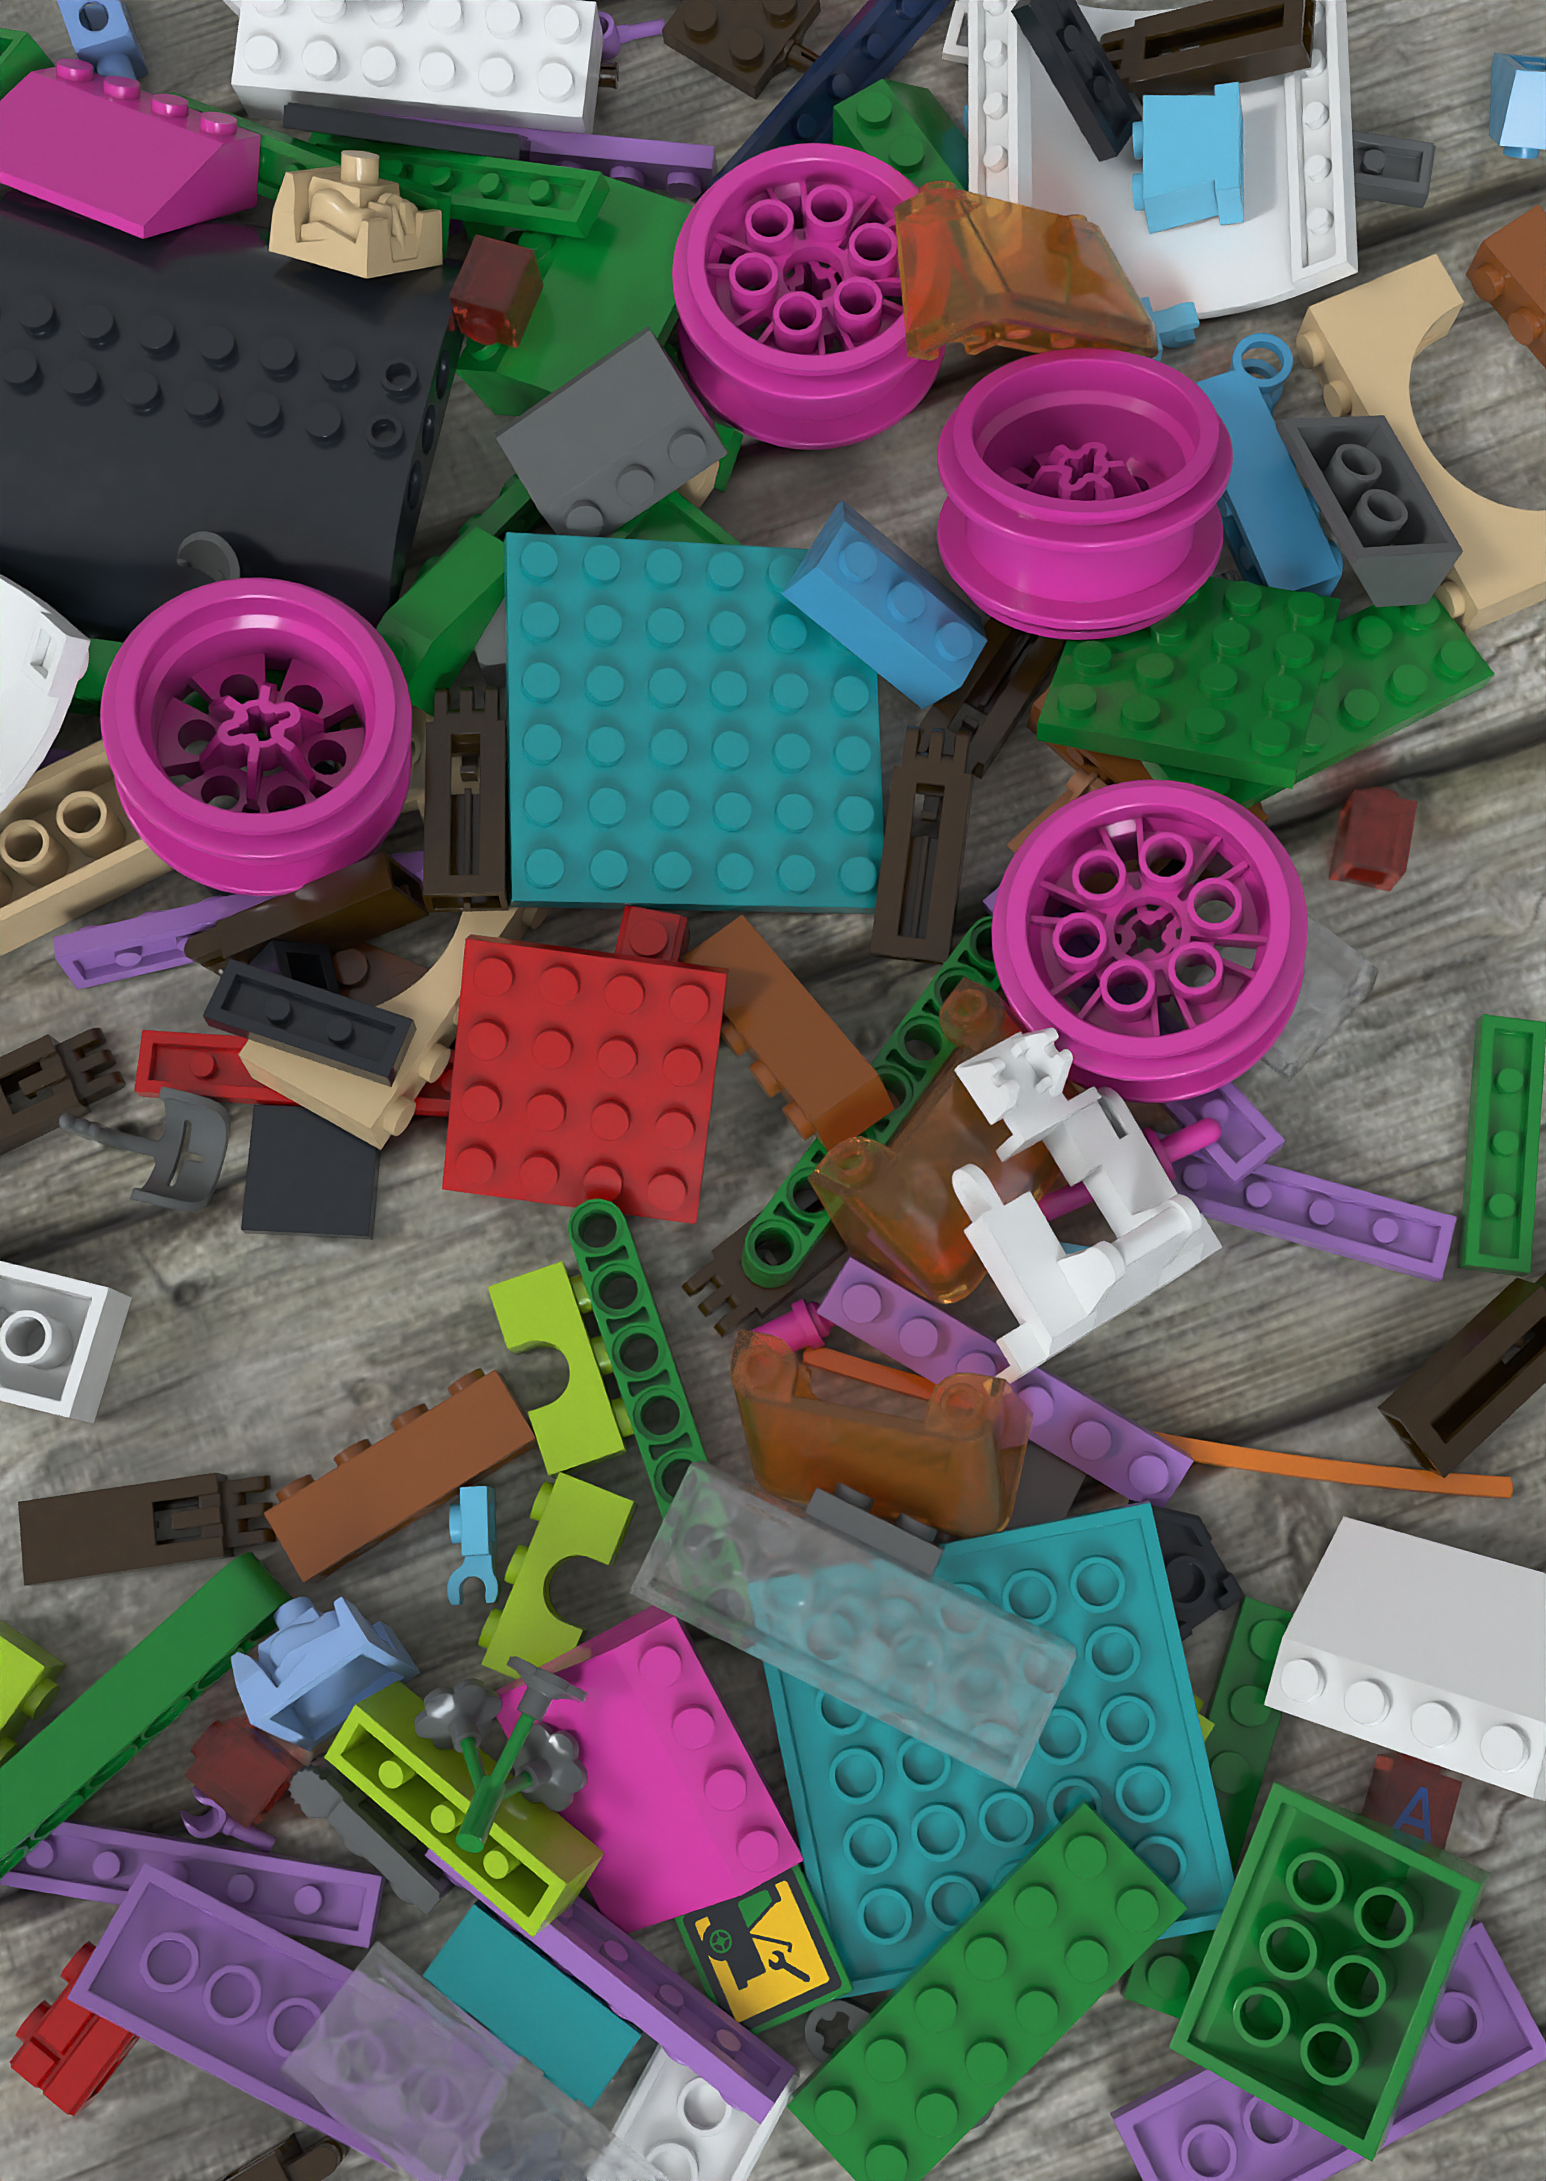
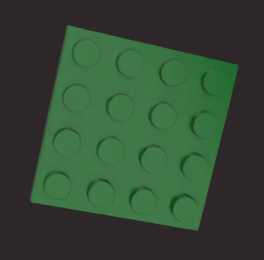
(1204, 690)

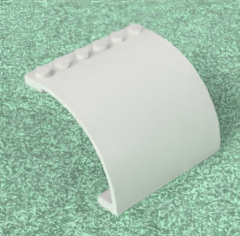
(1295, 169)

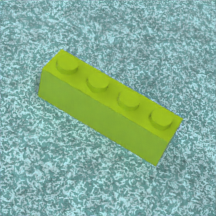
(532, 1855)

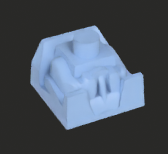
(317, 1670)

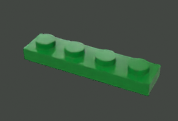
(1502, 1145)

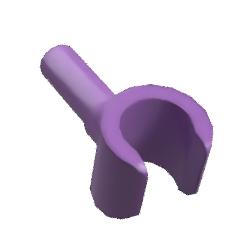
(624, 33)
(220, 1821)

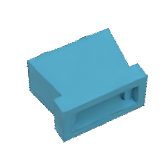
(1190, 158)

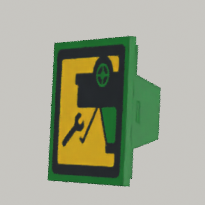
(766, 1953)

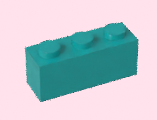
(532, 2004)

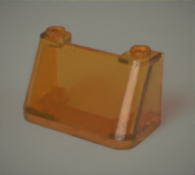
(1011, 278)
(900, 1200)
(946, 1471)

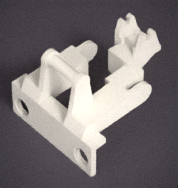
(1093, 1142)

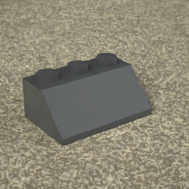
(612, 440)
(1374, 505)

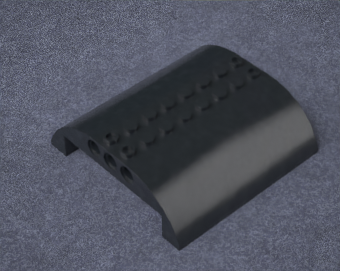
(211, 395)

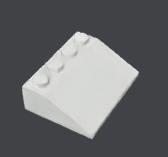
(1422, 1655)

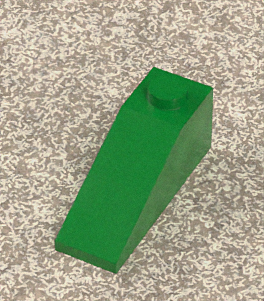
(445, 615)

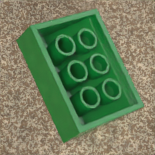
(590, 302)
(1329, 1966)

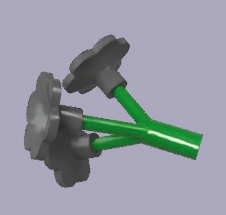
(542, 1759)

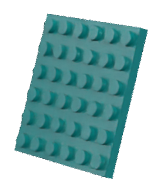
(683, 733)
(915, 1839)

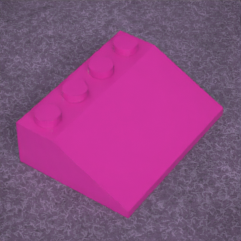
(123, 151)
(666, 1772)

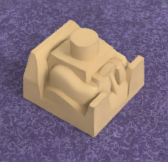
(353, 220)

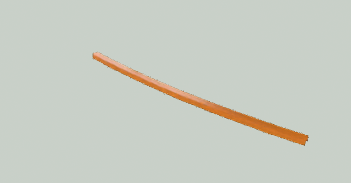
(1209, 1452)

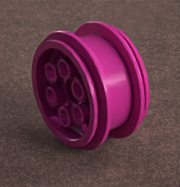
(750, 231)
(1082, 492)
(221, 647)
(1227, 1020)

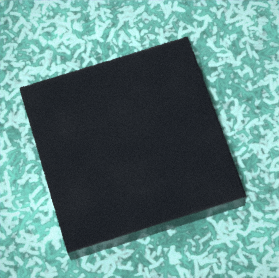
(308, 1177)

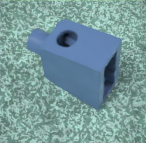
(104, 37)

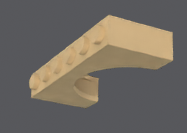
(1363, 359)
(368, 1107)

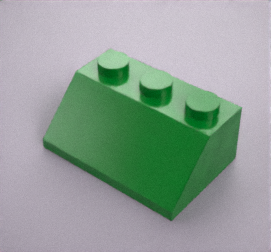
(904, 130)

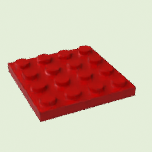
(583, 1077)

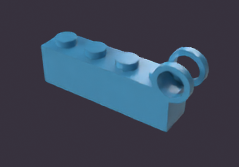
(1265, 508)

